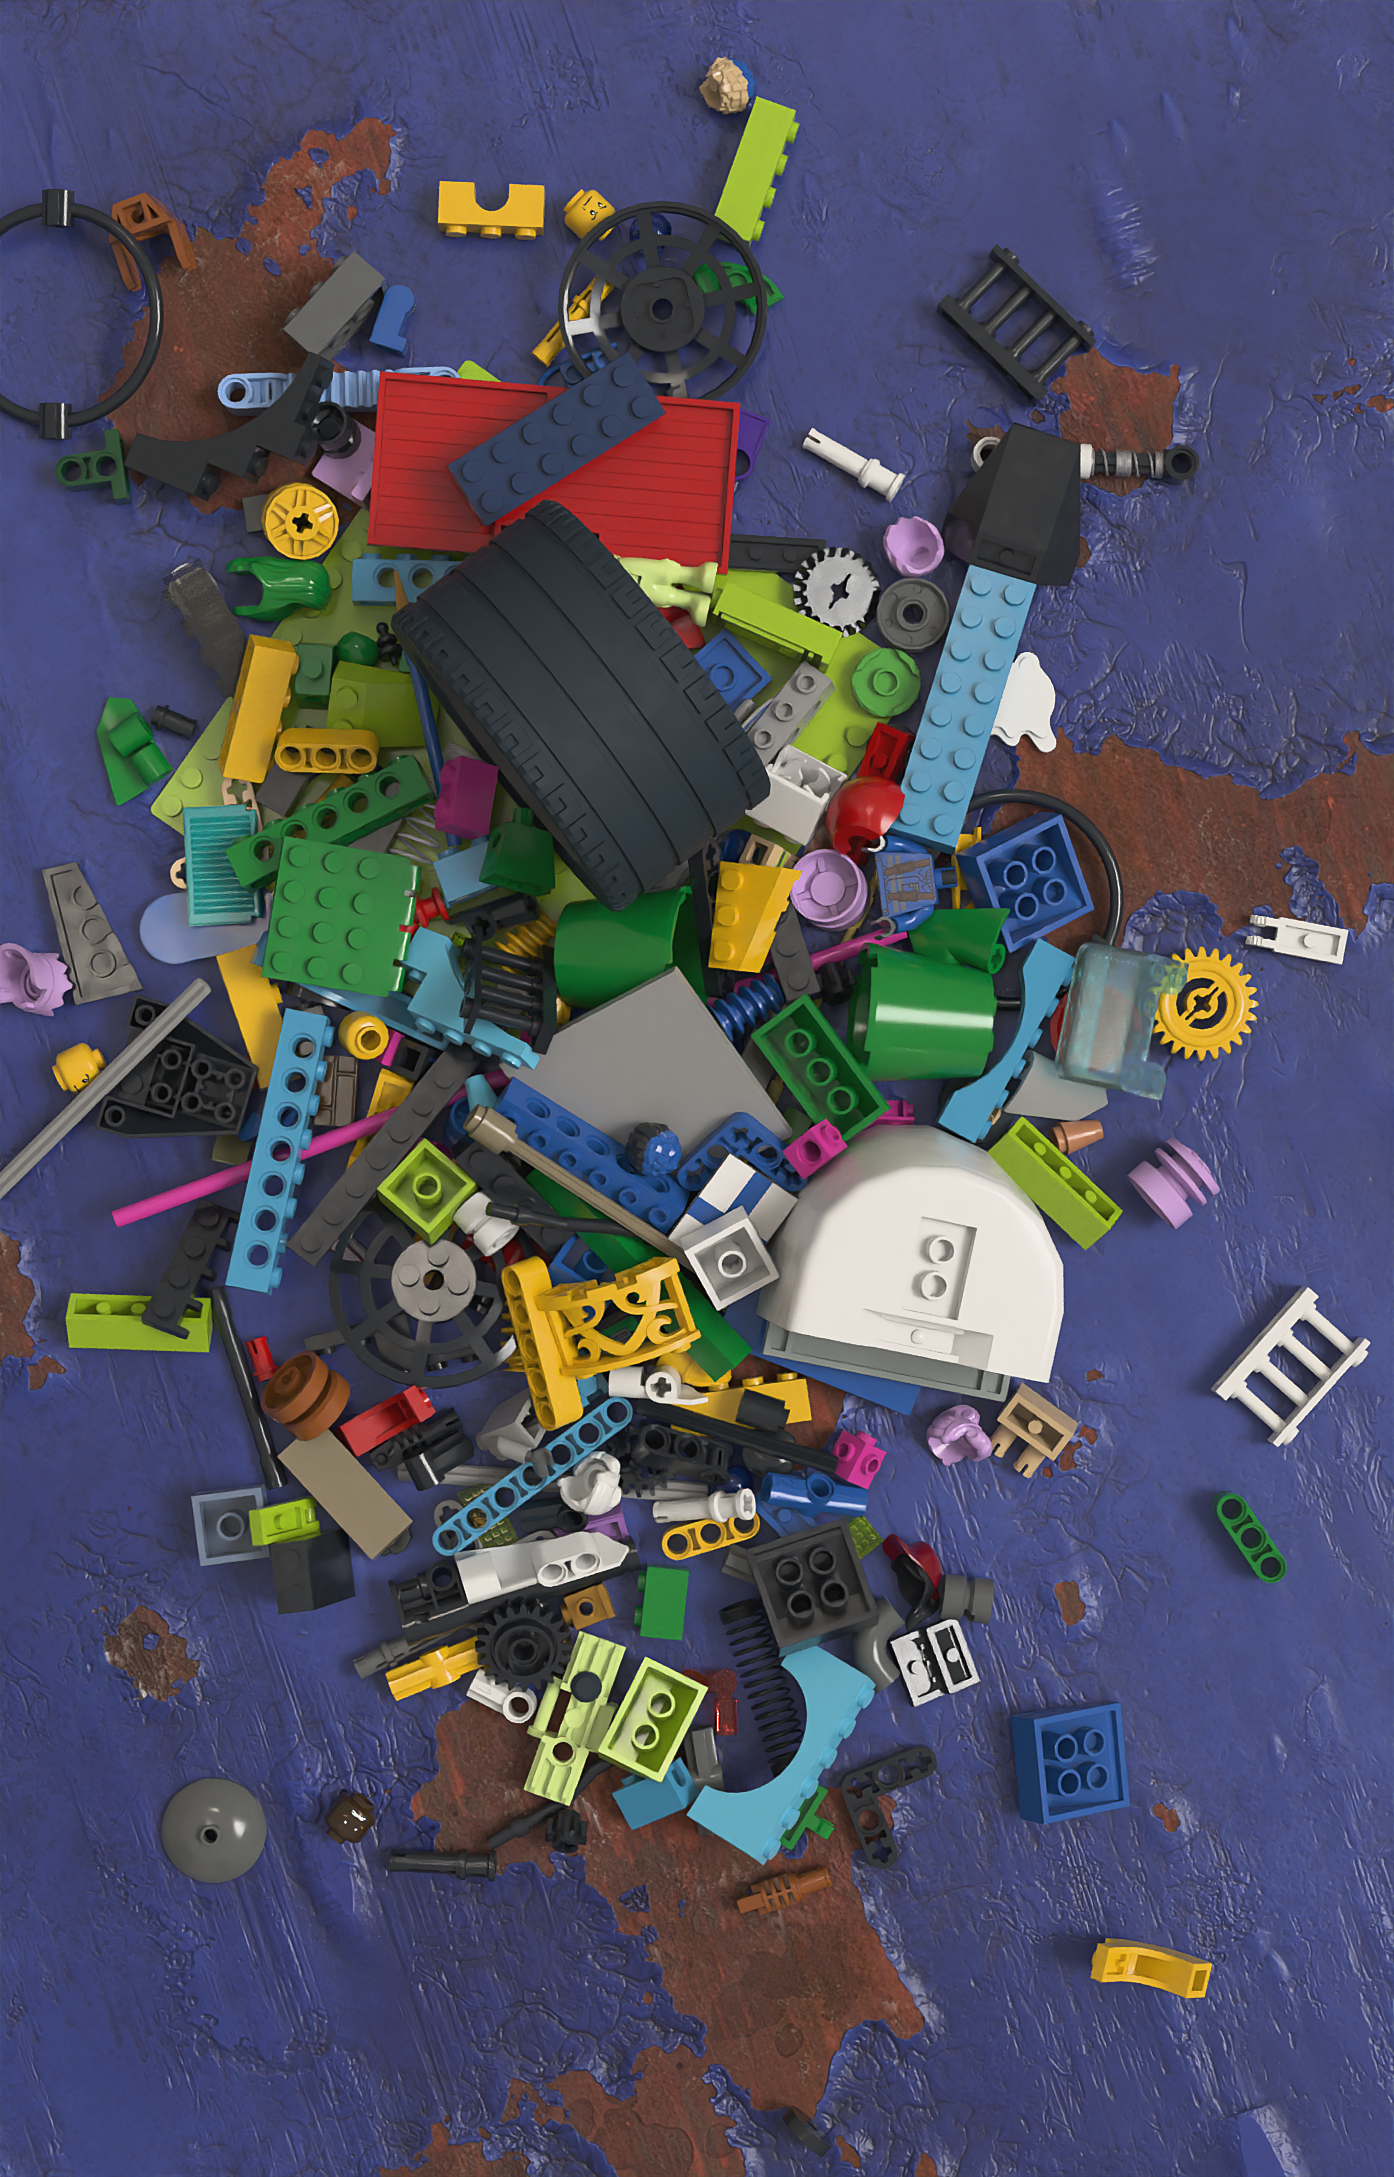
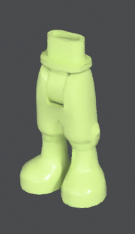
(658, 575)

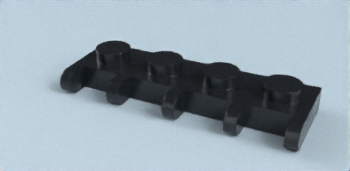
(189, 1267)

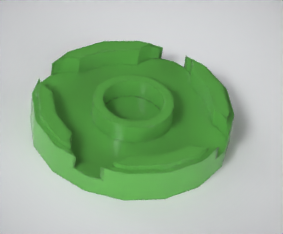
(886, 682)

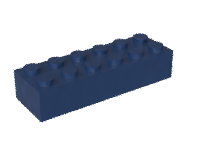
(555, 439)

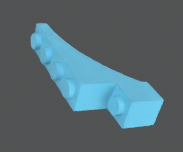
(436, 1005)

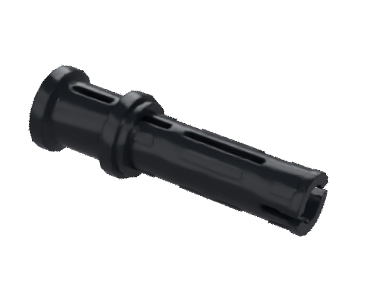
(461, 1864)

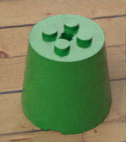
(612, 952)
(919, 1017)

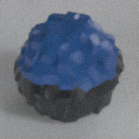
(653, 1149)

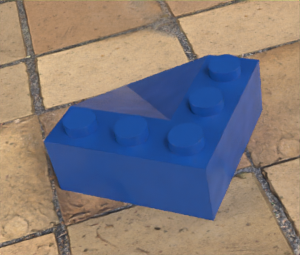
(1032, 874)

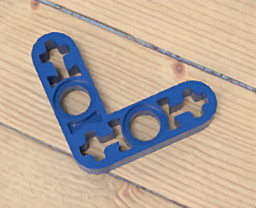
(739, 1145)

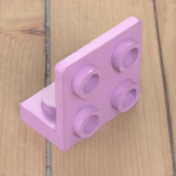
(353, 474)

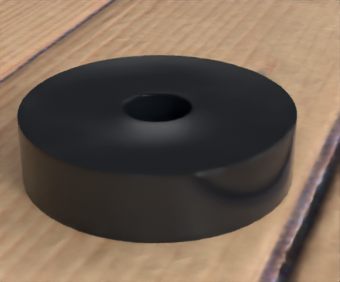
(807, 2131)

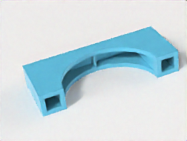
(759, 1817)

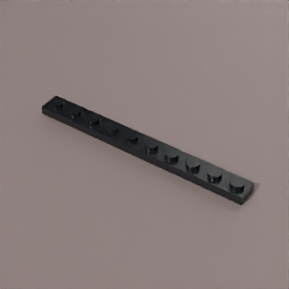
(389, 1146)

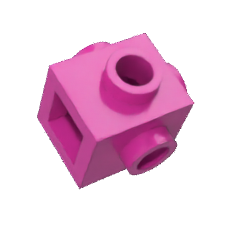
(857, 1458)

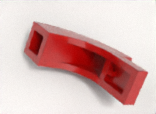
(384, 1420)

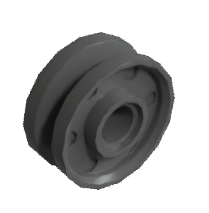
(912, 594)

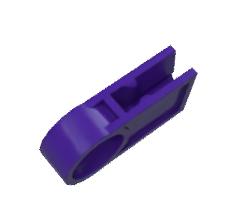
(750, 438)

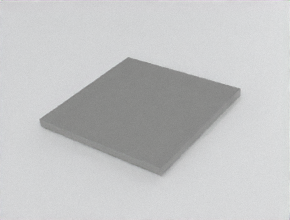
(651, 1061)

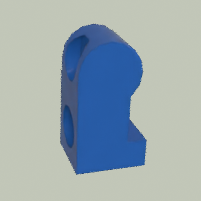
(391, 320)

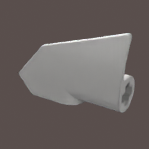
(1049, 1096)

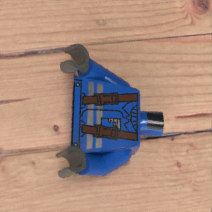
(906, 883)

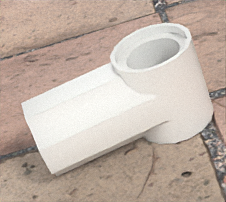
(499, 1697)

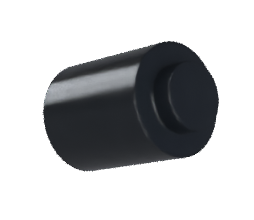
(762, 1411)

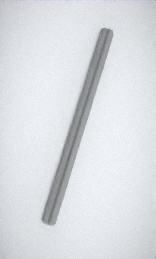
(103, 1084)
(473, 1474)

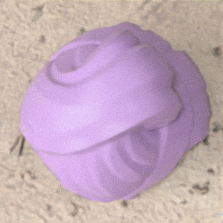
(957, 1435)

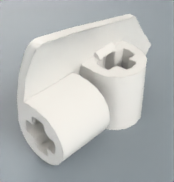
(633, 1383)

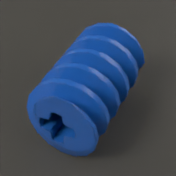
(747, 1005)

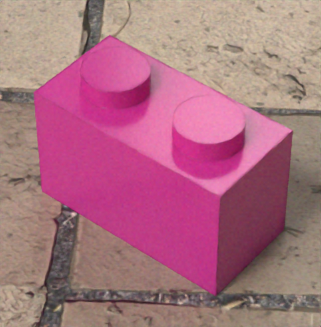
(466, 797)

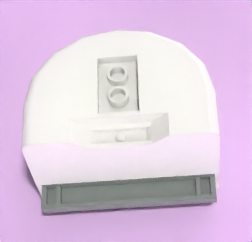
(916, 1268)

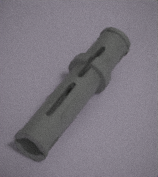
(389, 1654)

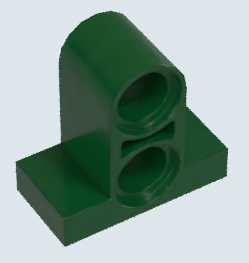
(90, 464)

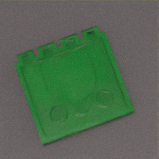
(340, 917)

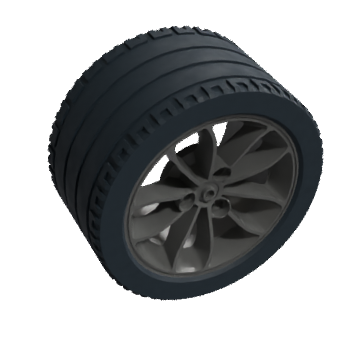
(583, 703)

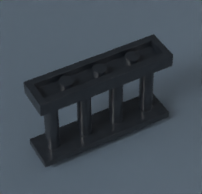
(1007, 359)
(541, 988)

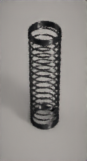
(747, 1609)

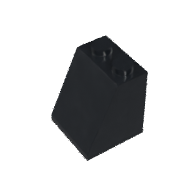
(312, 1570)

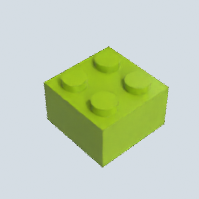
(427, 1191)

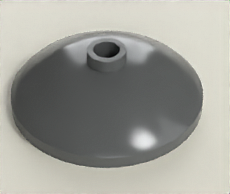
(218, 1806)

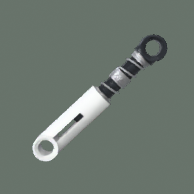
(1120, 461)

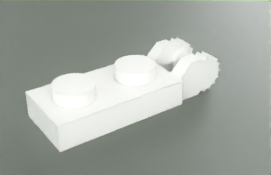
(1301, 939)

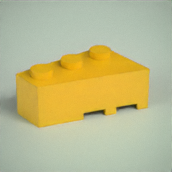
(747, 913)

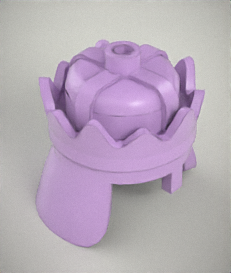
(32, 979)

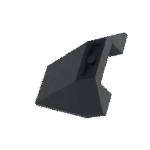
(1021, 509)
(181, 1086)

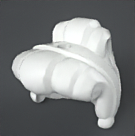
(594, 1484)

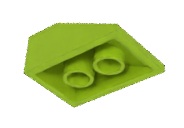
(377, 702)

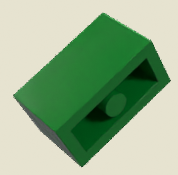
(663, 1601)

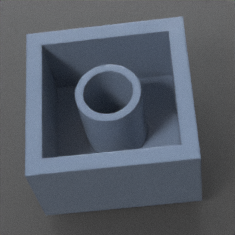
(224, 1524)

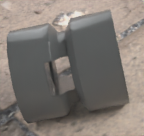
(966, 1598)

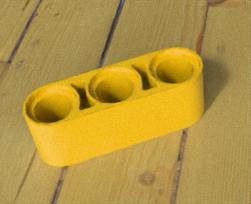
(313, 759)
(697, 1544)

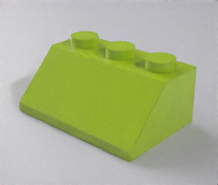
(652, 1721)

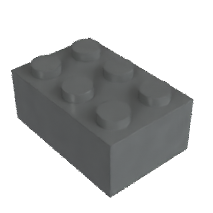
(336, 308)

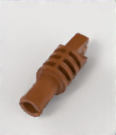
(783, 1890)

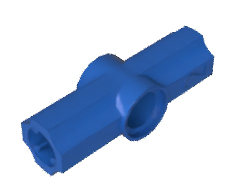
(814, 1494)

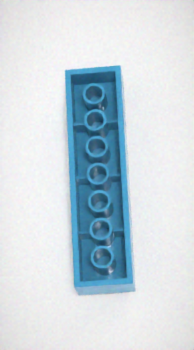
(962, 708)

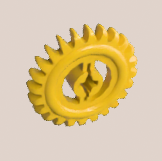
(1227, 980)

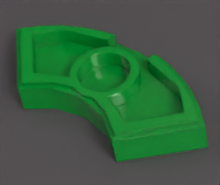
(738, 276)

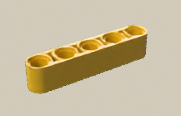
(553, 1395)

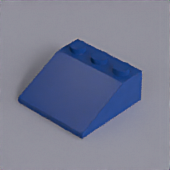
(1070, 1762)

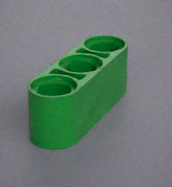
(1261, 1548)

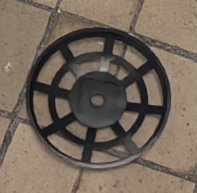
(668, 284)
(420, 1303)

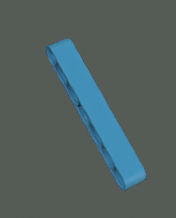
(524, 1490)

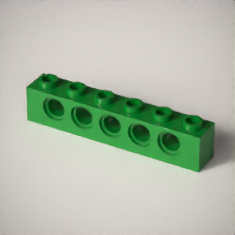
(381, 810)

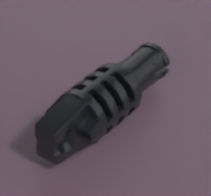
(422, 1434)

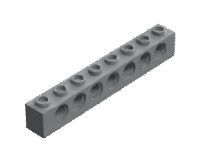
(775, 728)

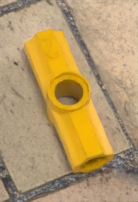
(433, 1668)

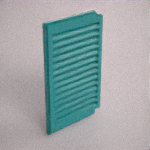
(212, 885)

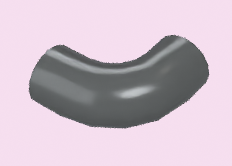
(870, 1647)

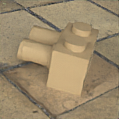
(1037, 1423)

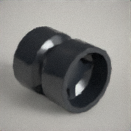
(337, 431)

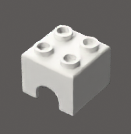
(797, 795)

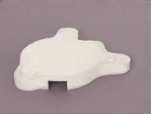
(1026, 705)

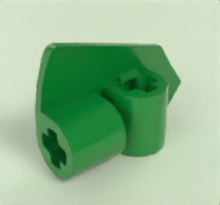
(129, 750)
(963, 937)

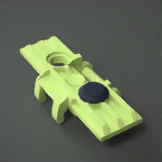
(586, 1720)

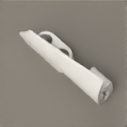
(547, 1562)

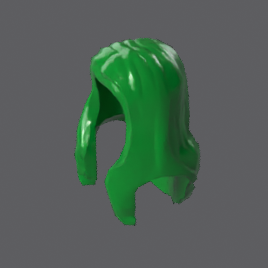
(286, 586)

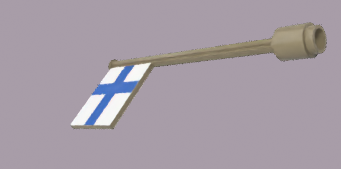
(728, 1188)

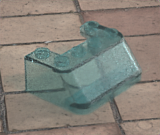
(1113, 1018)

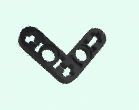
(868, 1799)

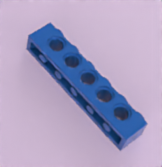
(590, 1155)

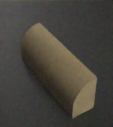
(347, 1492)

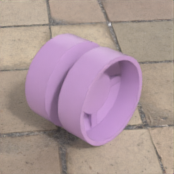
(830, 890)

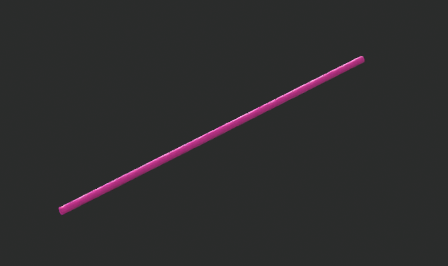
(374, 1123)

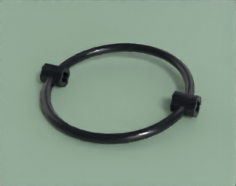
(59, 211)
(1096, 838)

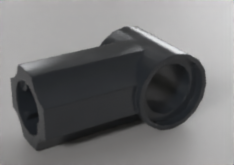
(431, 1463)
(551, 1514)

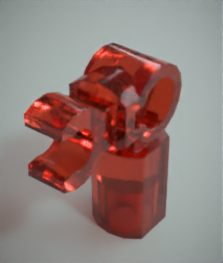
(724, 1707)

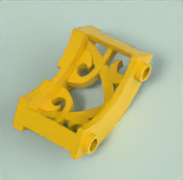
(567, 1302)

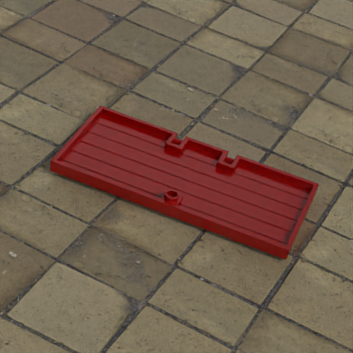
(644, 498)

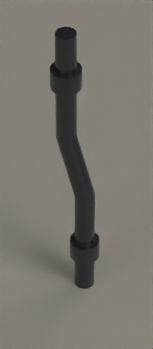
(523, 1216)
(521, 1826)

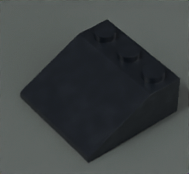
(812, 1587)

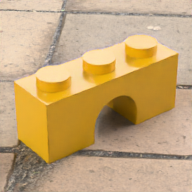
(519, 216)

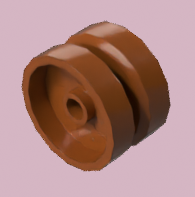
(305, 1396)

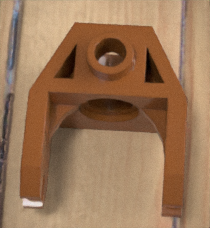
(147, 218)

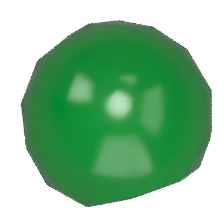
(357, 649)

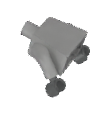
(516, 1431)

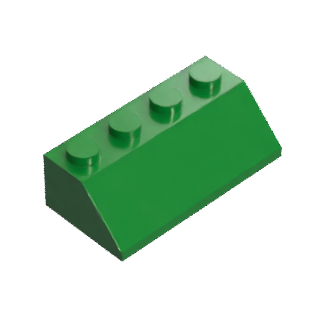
(820, 1069)

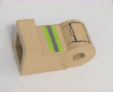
(772, 854)

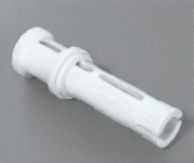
(868, 472)
(717, 1506)

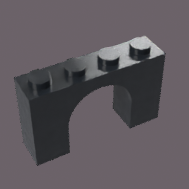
(284, 790)

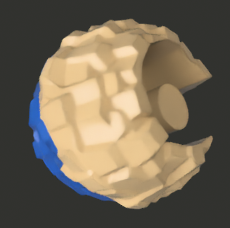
(728, 86)

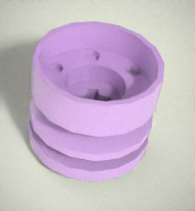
(1173, 1182)

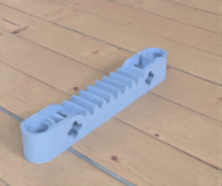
(350, 390)

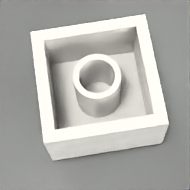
(729, 1258)

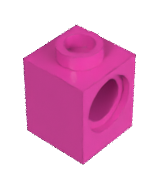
(805, 1155)

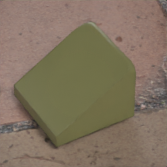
(231, 1150)

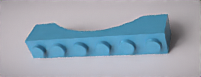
(1040, 979)
(389, 1009)

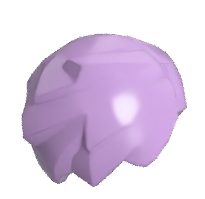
(913, 547)

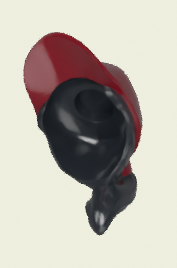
(917, 1575)

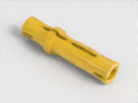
(553, 342)

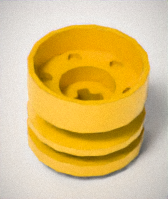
(289, 502)

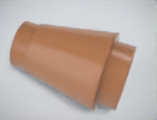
(1075, 1135)

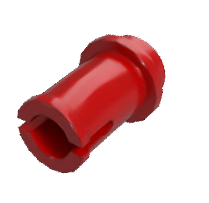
(261, 1359)

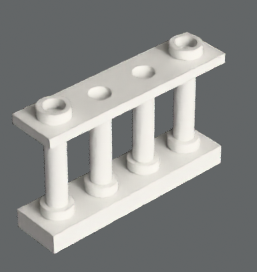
(1279, 1333)

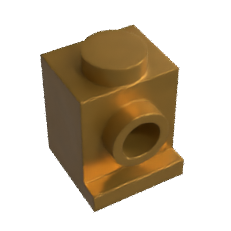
(594, 1594)

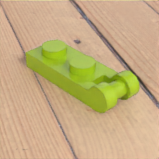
(283, 1521)

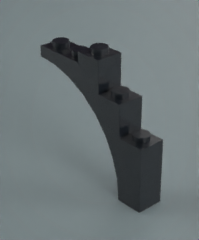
(245, 451)

